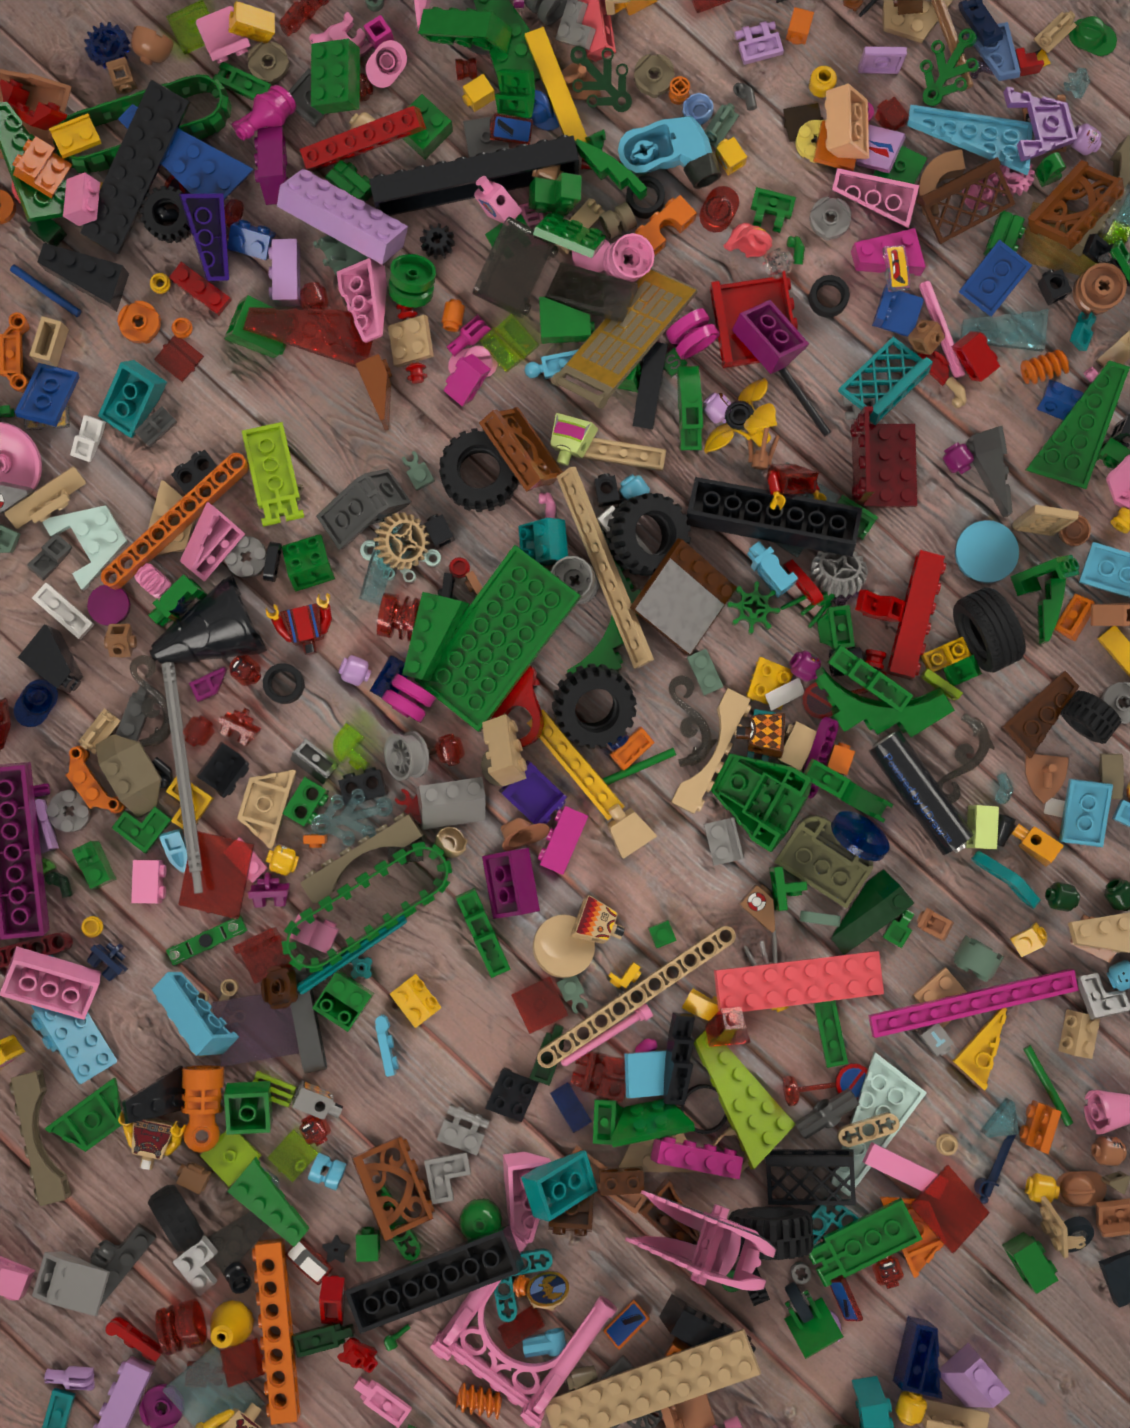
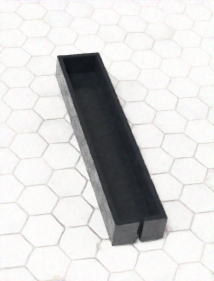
(457, 179)

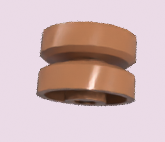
(1099, 288)

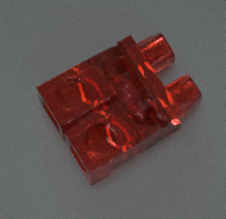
(595, 1078)

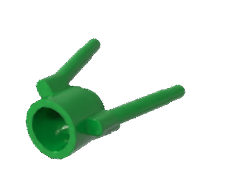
(826, 604)

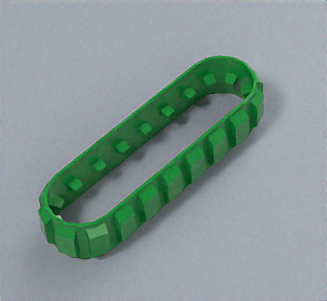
(112, 110)
(389, 921)

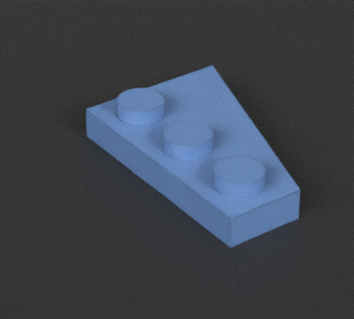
(1000, 55)

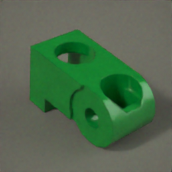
(1051, 169)

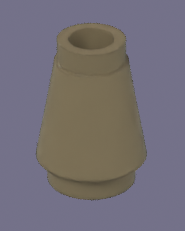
(580, 1377)

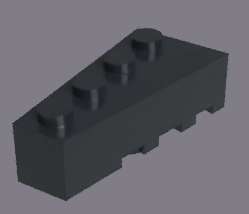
(88, 274)
(692, 1324)

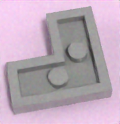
(571, 28)
(1097, 1001)
(439, 1172)
(193, 1267)

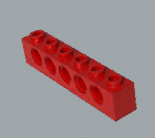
(363, 138)

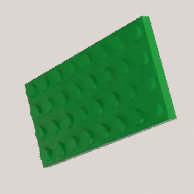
(500, 637)

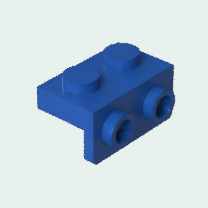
(250, 239)
(1058, 399)

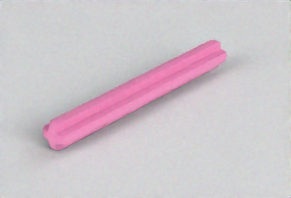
(937, 315)

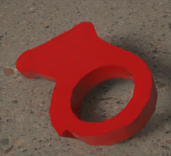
(524, 696)

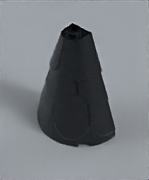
(210, 630)

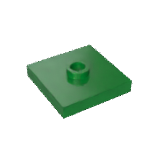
(906, 166)

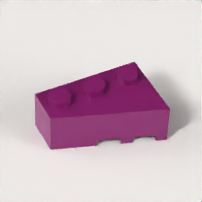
(270, 161)

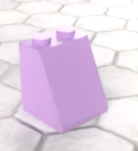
(972, 1379)

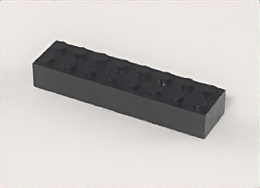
(748, 513)
(434, 1279)

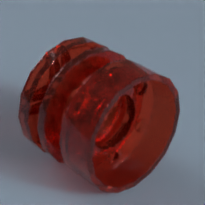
(396, 617)
(181, 1326)

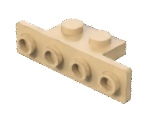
(46, 499)
(953, 1416)

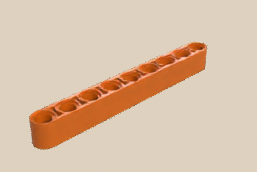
(164, 523)

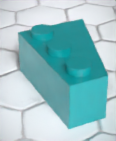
(872, 1403)

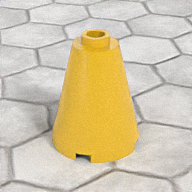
(231, 1324)

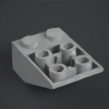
(70, 1283)

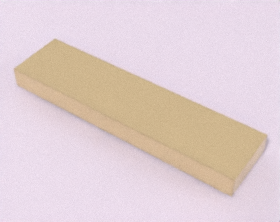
(626, 454)

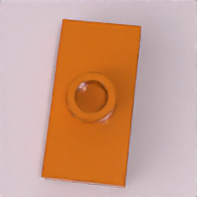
(635, 746)

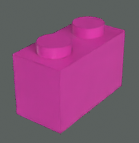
(466, 379)

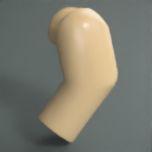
(959, 390)

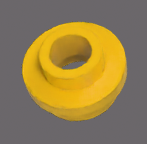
(158, 277)

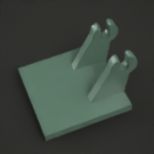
(338, 254)

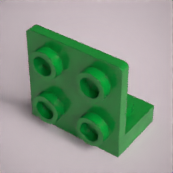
(307, 562)

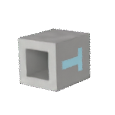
(936, 1039)

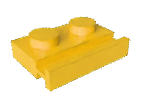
(75, 136)

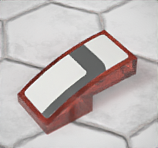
(309, 1261)

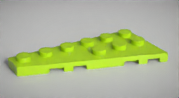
(748, 1106)

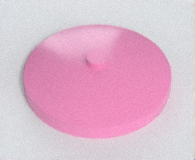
(18, 457)

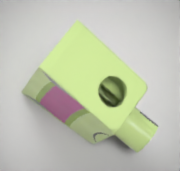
(571, 437)

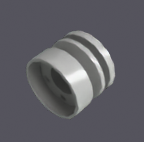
(574, 568)

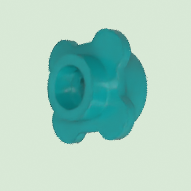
(366, 963)

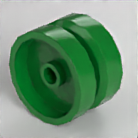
(411, 280)

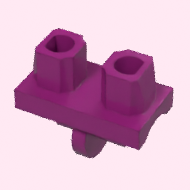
(269, 888)

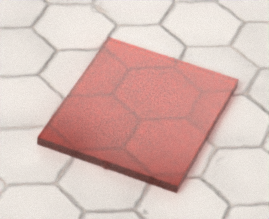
(223, 876)

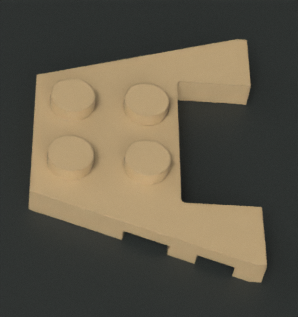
(910, 26)

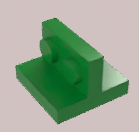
(781, 889)

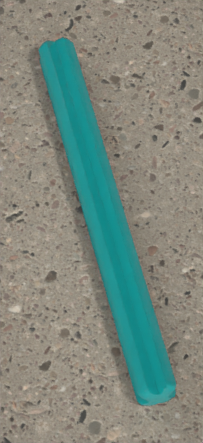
(317, 977)

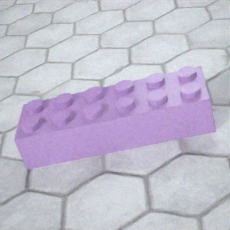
(342, 216)

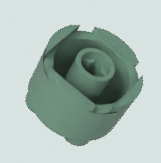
(977, 957)

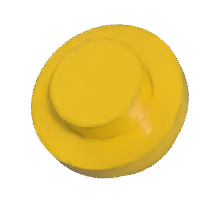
(92, 926)

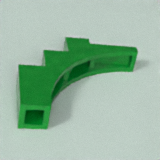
(604, 651)
(852, 708)

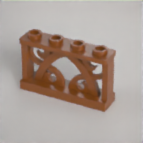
(1081, 221)
(521, 448)
(368, 1170)

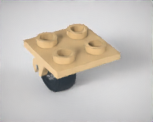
(1067, 1234)

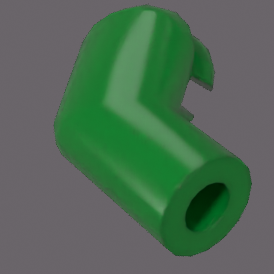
(799, 249)

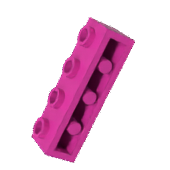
(697, 1158)

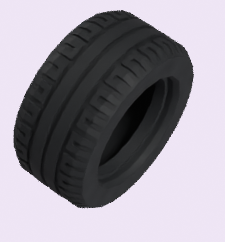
(989, 629)

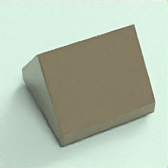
(1118, 1181)

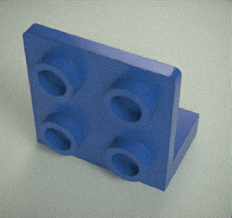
(898, 312)

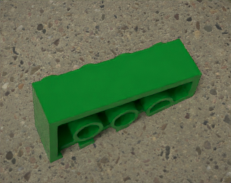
(431, 634)

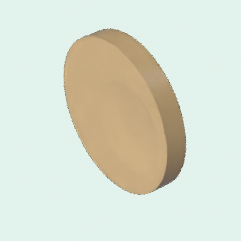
(558, 951)

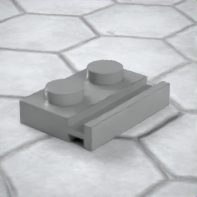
(723, 841)

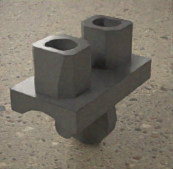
(155, 426)

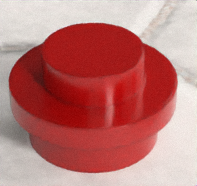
(459, 567)

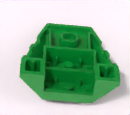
(762, 796)

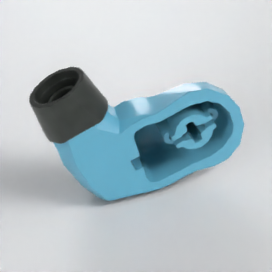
(668, 145)

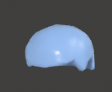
(699, 107)

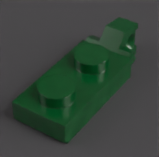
(542, 1074)
(321, 1338)

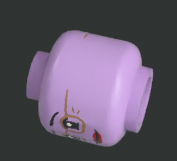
(1087, 139)

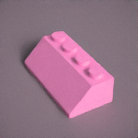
(50, 983)

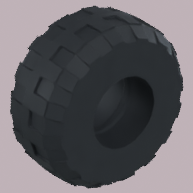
(175, 1218)

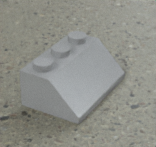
(451, 803)

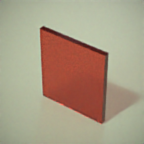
(949, 1209)

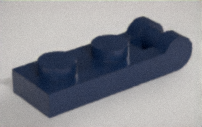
(980, 21)

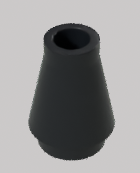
(1005, 828)

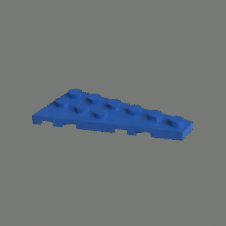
(197, 164)

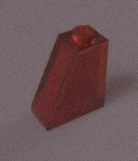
(728, 1028)

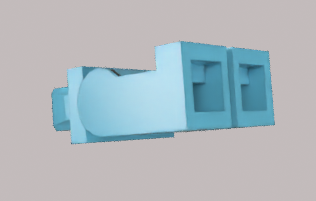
(770, 570)

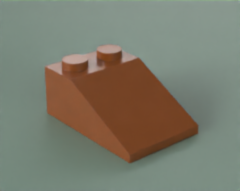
(376, 377)

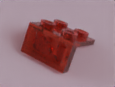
(262, 953)

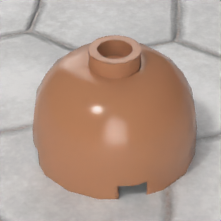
(150, 45)

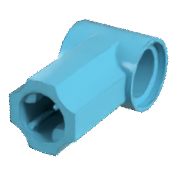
(549, 1343)

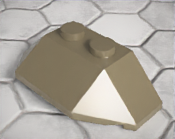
(129, 773)

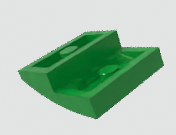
(516, 93)

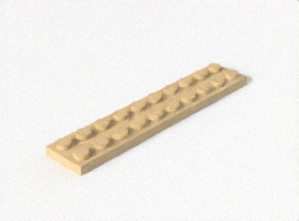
(656, 1384)

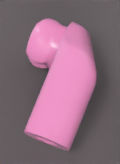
(550, 510)

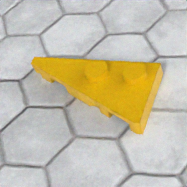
(978, 1054)

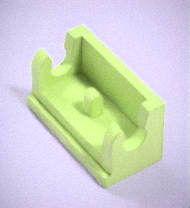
(984, 825)

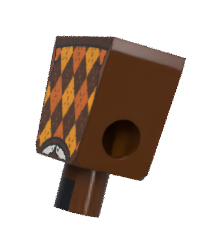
(764, 734)

